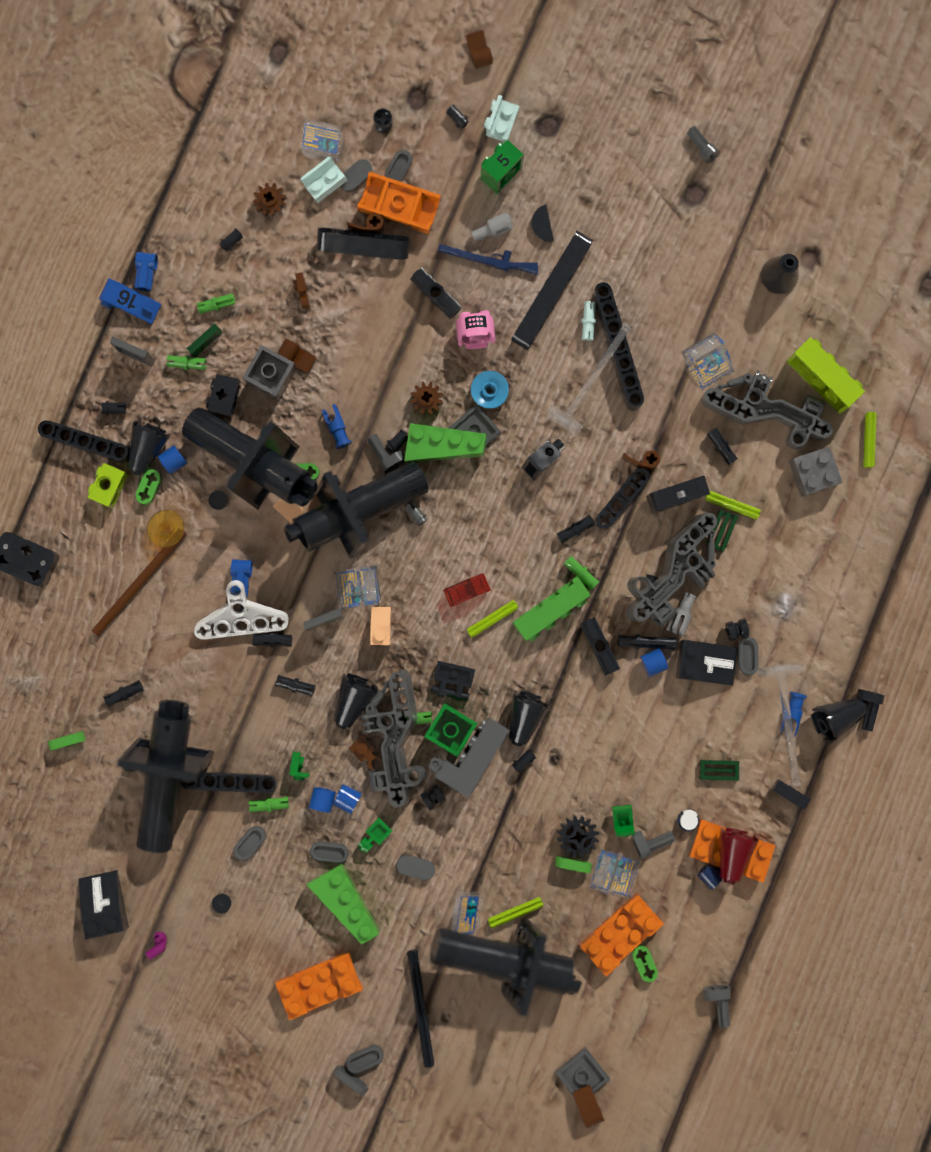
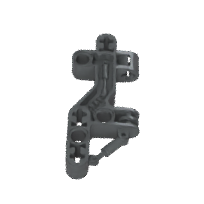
(800, 419)
(676, 565)
(396, 734)

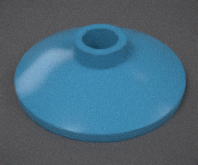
(487, 380)

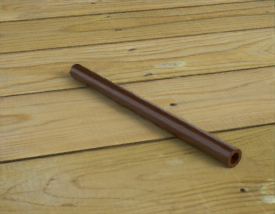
(134, 588)

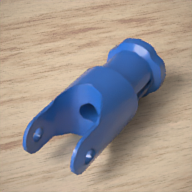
(337, 428)
(795, 703)

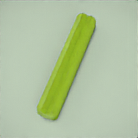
(870, 439)
(733, 505)
(492, 618)
(515, 912)

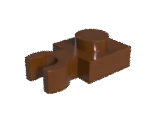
(300, 286)
(363, 750)

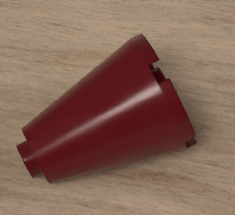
(735, 853)

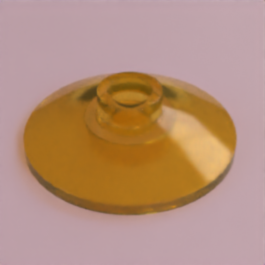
(159, 523)

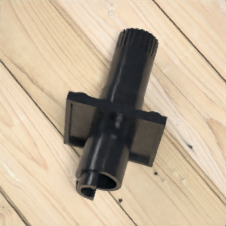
(259, 464)
(345, 512)
(165, 763)
(518, 964)

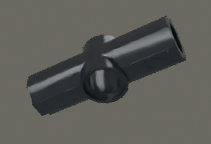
(427, 284)
(605, 658)

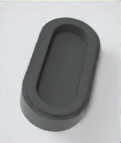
(399, 165)
(356, 175)
(748, 656)
(249, 843)
(329, 852)
(415, 867)
(364, 1059)
(350, 1080)

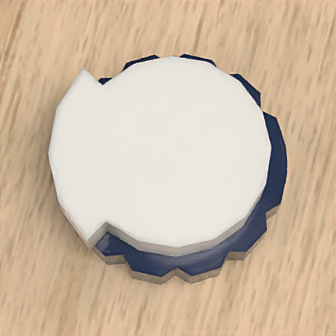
(688, 820)

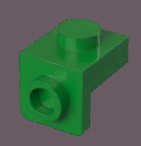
(623, 820)

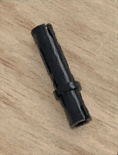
(647, 642)

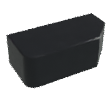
(790, 794)

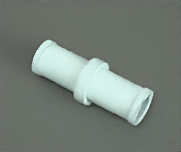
(588, 321)

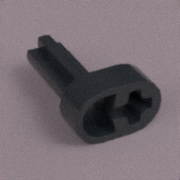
(874, 700)

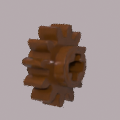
(272, 206)
(431, 392)

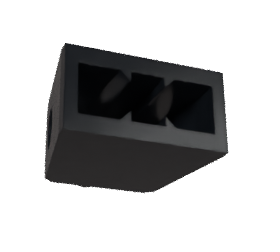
(543, 458)

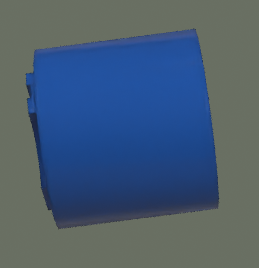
(172, 459)
(654, 662)
(322, 799)
(347, 799)

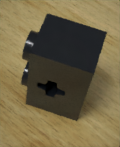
(227, 405)

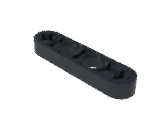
(622, 498)

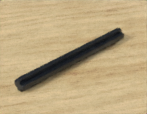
(420, 1008)

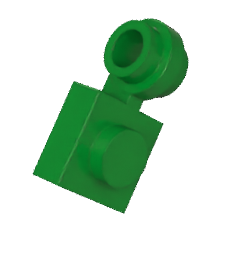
(378, 832)

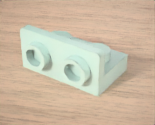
(501, 120)
(323, 179)

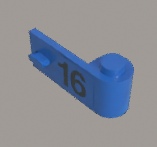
(120, 296)

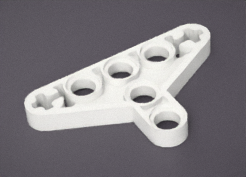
(251, 613)

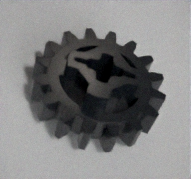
(579, 844)

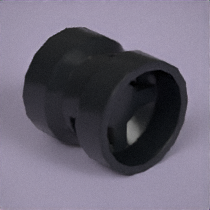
(380, 117)
(737, 629)
(433, 797)

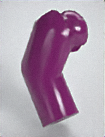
(159, 945)

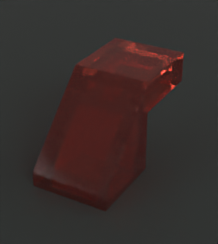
(466, 590)

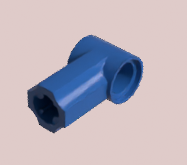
(146, 265)
(241, 571)

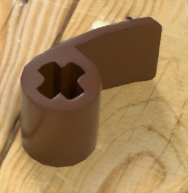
(478, 49)
(374, 217)
(301, 358)
(644, 464)
(588, 1106)

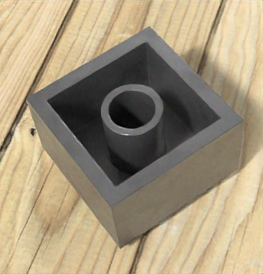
(269, 372)
(815, 471)

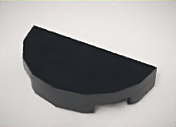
(541, 224)

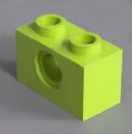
(117, 480)

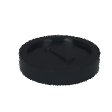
(218, 500)
(221, 903)

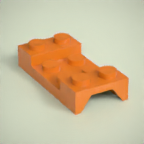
(399, 202)
(707, 849)
(620, 934)
(318, 985)

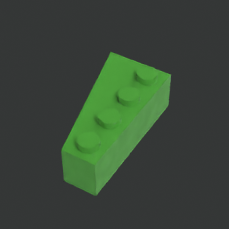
(438, 443)
(551, 609)
(345, 902)

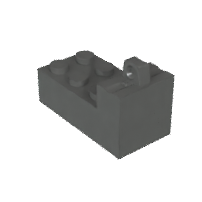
(475, 761)

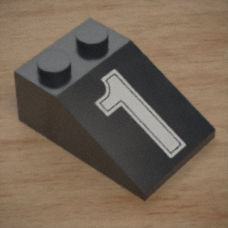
(706, 662)
(102, 905)

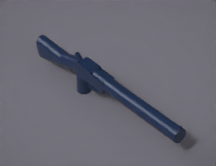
(504, 264)

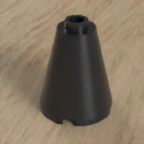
(780, 273)
(145, 446)
(352, 699)
(526, 716)
(838, 717)

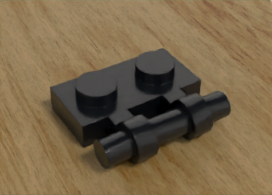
(455, 675)

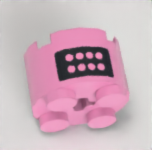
(475, 329)

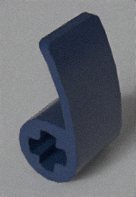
(710, 875)

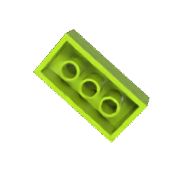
(825, 375)

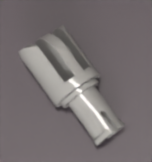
(494, 227)
(679, 622)

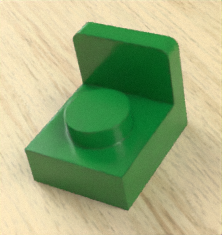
(296, 763)

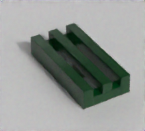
(204, 340)
(727, 515)
(702, 769)

